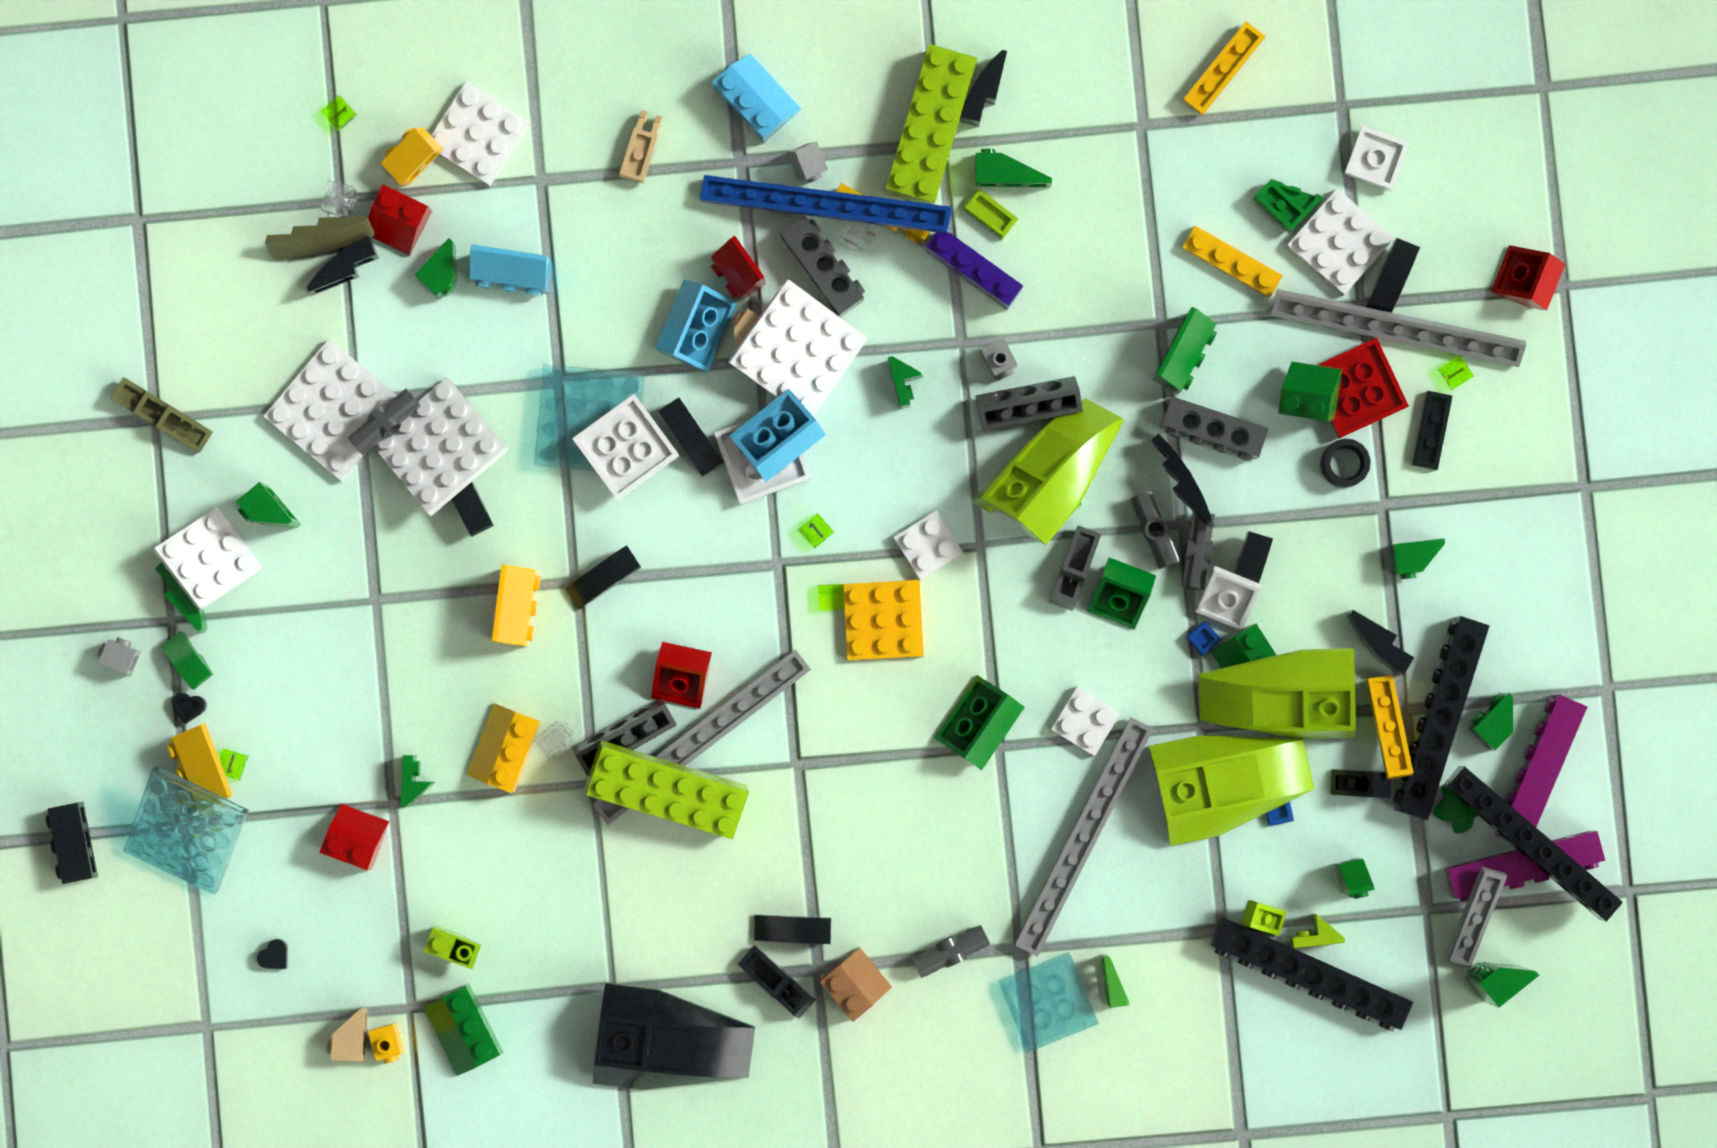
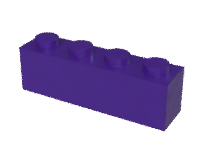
(974, 268)

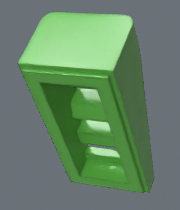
(1113, 987)

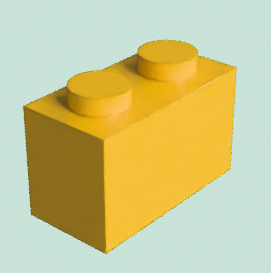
(411, 155)

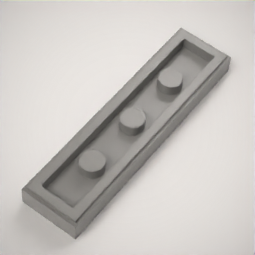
(1475, 917)

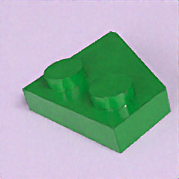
(1286, 203)

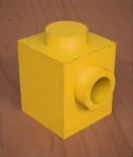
(386, 1043)

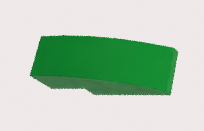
(182, 602)

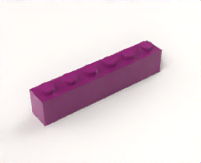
(1545, 757)
(1582, 847)

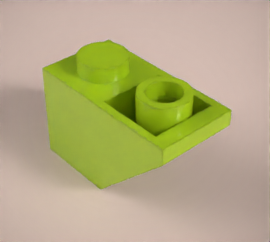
(452, 947)

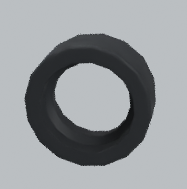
(1364, 458)

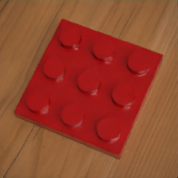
(1366, 388)

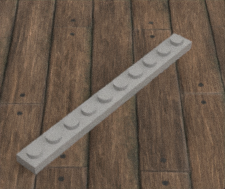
(1398, 328)
(723, 720)
(1083, 836)

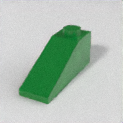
(1000, 170)

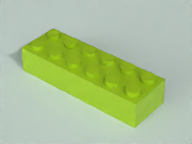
(931, 125)
(666, 789)

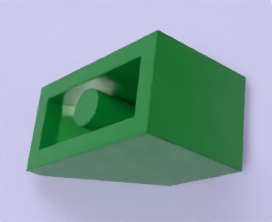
(440, 270)
(1413, 556)

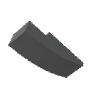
(1075, 568)

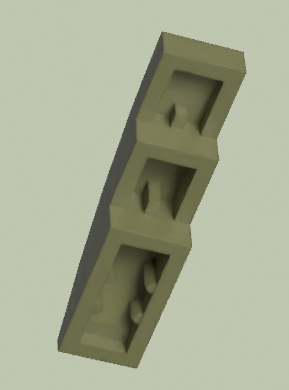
(325, 236)
(161, 414)

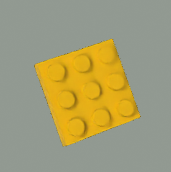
(883, 620)

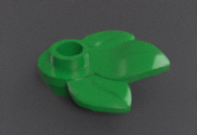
(1454, 810)

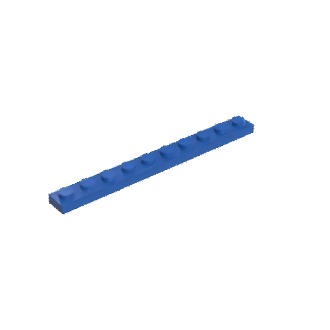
(826, 204)

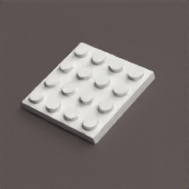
(798, 347)
(327, 406)
(441, 447)

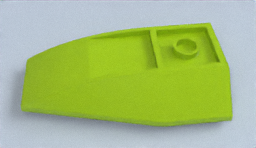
(1052, 471)
(1285, 694)
(1226, 781)

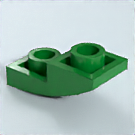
(186, 660)

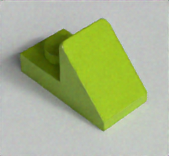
(1263, 917)
(1323, 935)

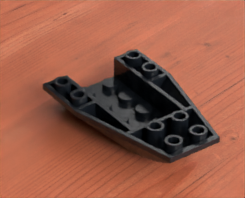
(666, 1041)

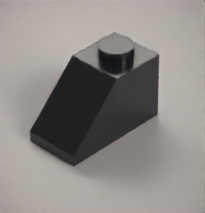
(1360, 783)

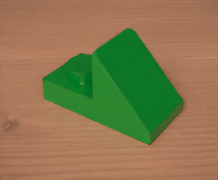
(900, 374)
(412, 789)

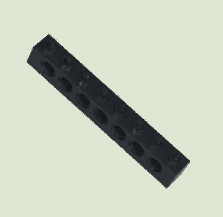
(1475, 634)
(1532, 843)
(1397, 1006)

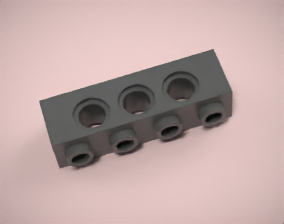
(794, 237)
(1029, 403)
(1253, 434)
(629, 732)

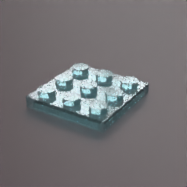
(1048, 1002)

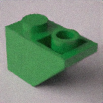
(1496, 723)
(1354, 878)

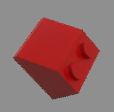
(398, 219)
(737, 269)
(1528, 277)
(681, 675)
(354, 837)

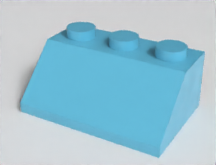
(756, 97)
(509, 270)
(696, 325)
(777, 435)

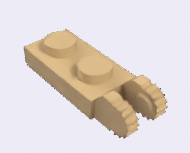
(640, 150)

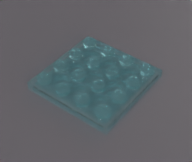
(572, 402)
(185, 830)

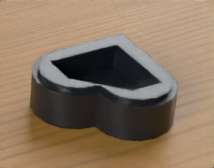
(189, 707)
(274, 956)

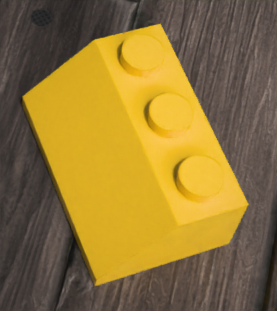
(515, 605)
(504, 748)
(198, 760)

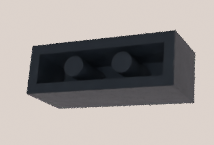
(71, 842)

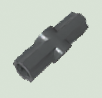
(384, 421)
(1148, 513)
(1197, 553)
(951, 951)

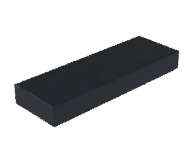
(1432, 430)

